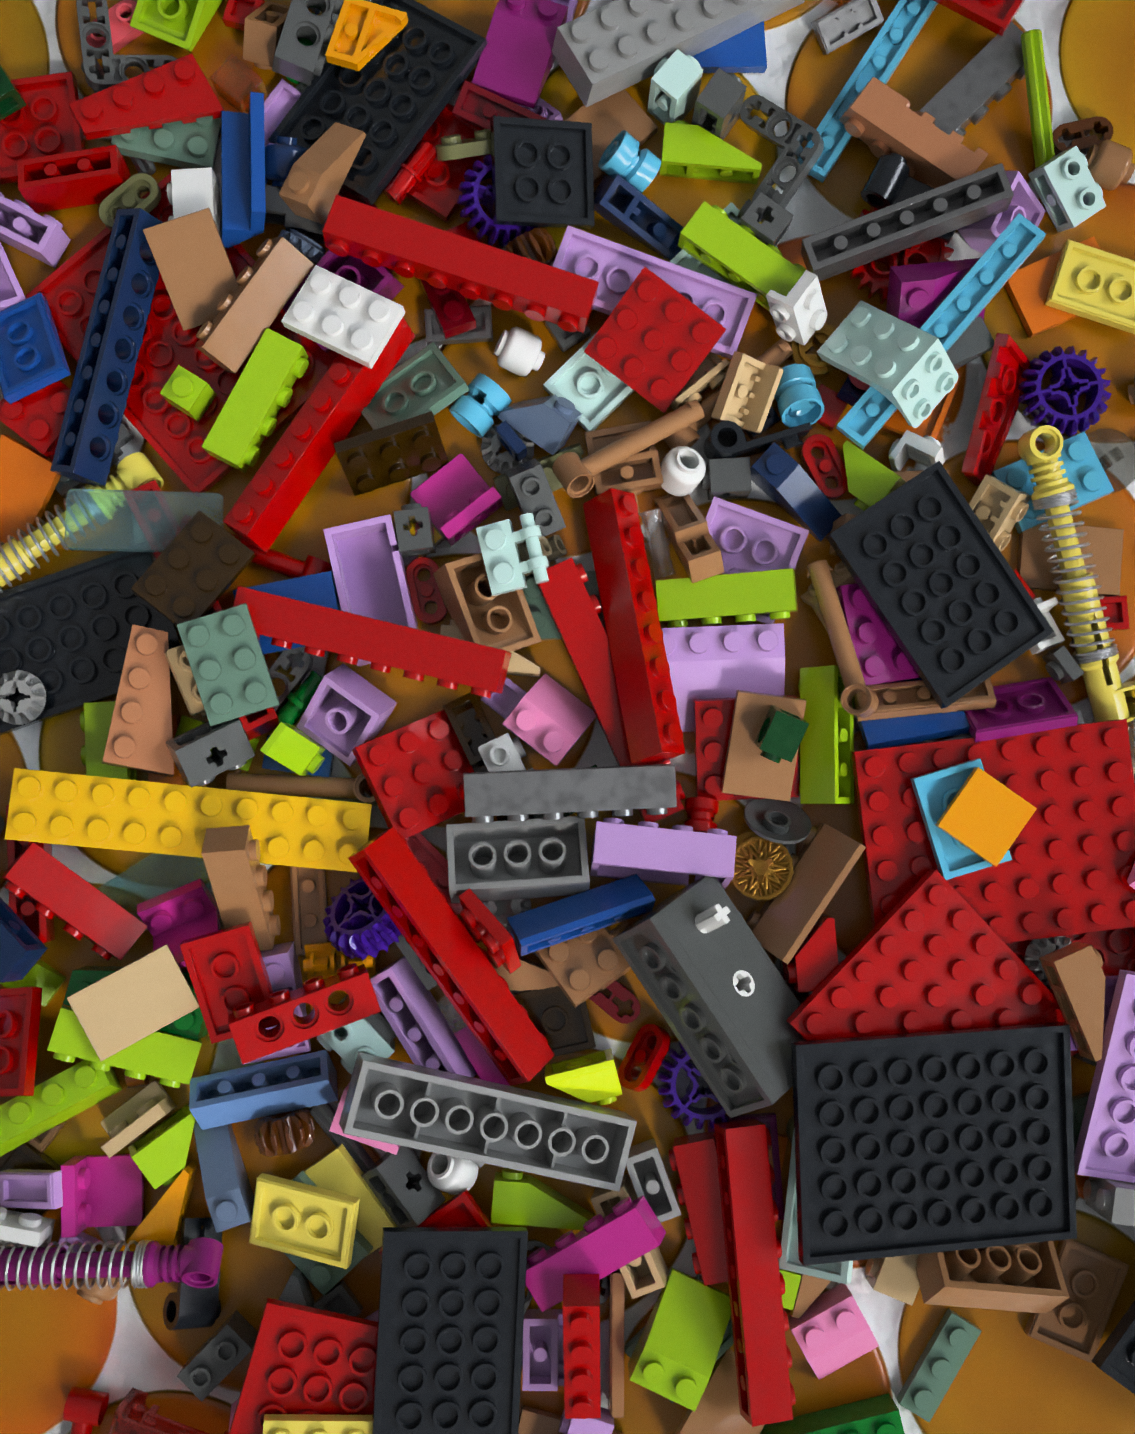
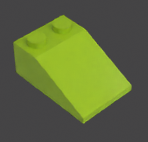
(174, 20)
(681, 1340)

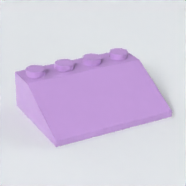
(723, 659)

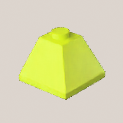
(586, 1077)

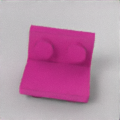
(457, 499)
(180, 916)
(101, 1193)

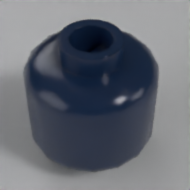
(280, 159)

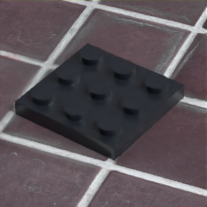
(542, 172)

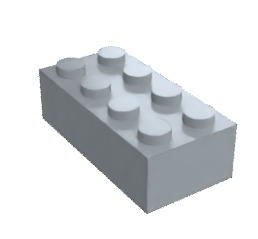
(518, 859)

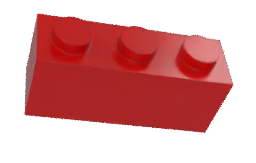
(71, 178)

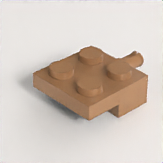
(634, 474)
(585, 963)

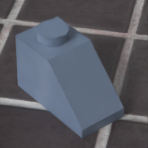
(543, 420)

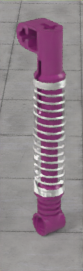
(149, 1264)

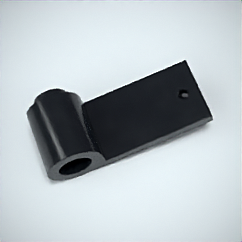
(891, 184)
(728, 440)
(189, 1305)

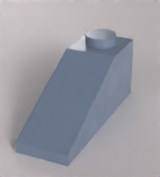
(224, 1177)

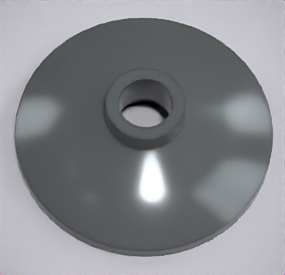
(777, 820)

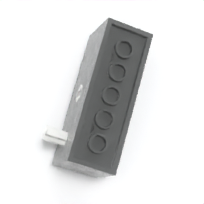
(717, 993)

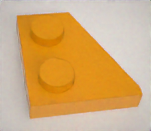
(362, 32)

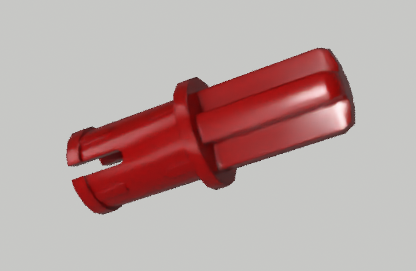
(410, 173)

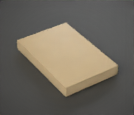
(133, 1002)

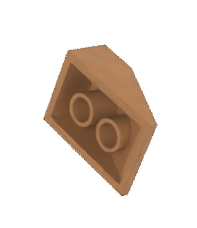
(481, 617)

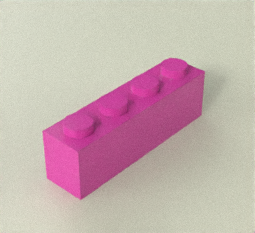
(597, 1249)

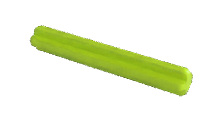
(1037, 96)

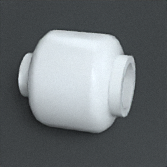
(519, 351)
(682, 470)
(451, 1173)

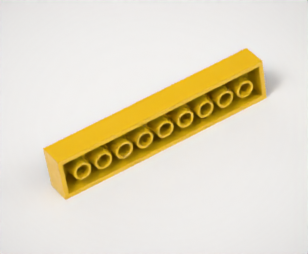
(175, 818)

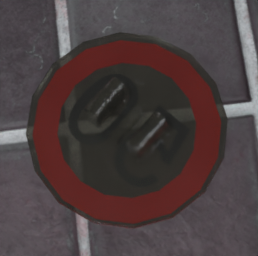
(1116, 456)

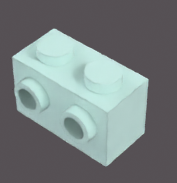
(674, 87)
(1067, 189)
(353, 1039)

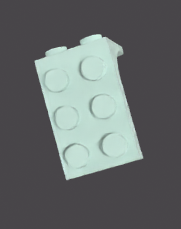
(893, 359)

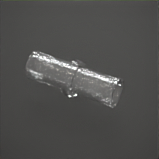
(657, 543)

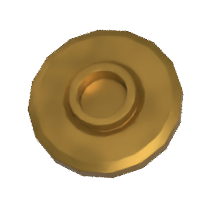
(762, 869)

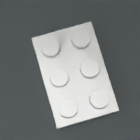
(343, 316)

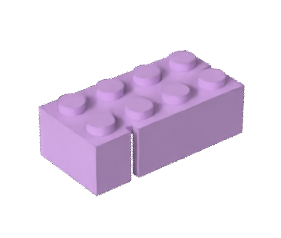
(370, 571)
(661, 853)

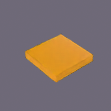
(985, 816)

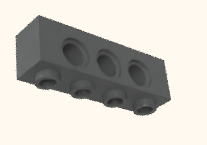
(298, 60)

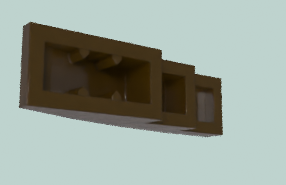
(472, 731)

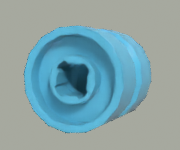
(630, 162)
(798, 396)
(480, 405)

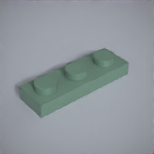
(938, 1365)

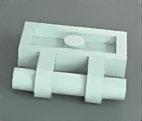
(502, 556)

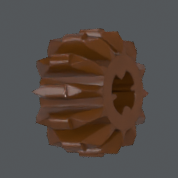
(534, 245)
(284, 1132)

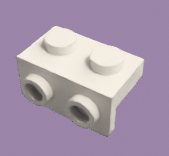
(800, 311)
(503, 754)
(25, 1228)

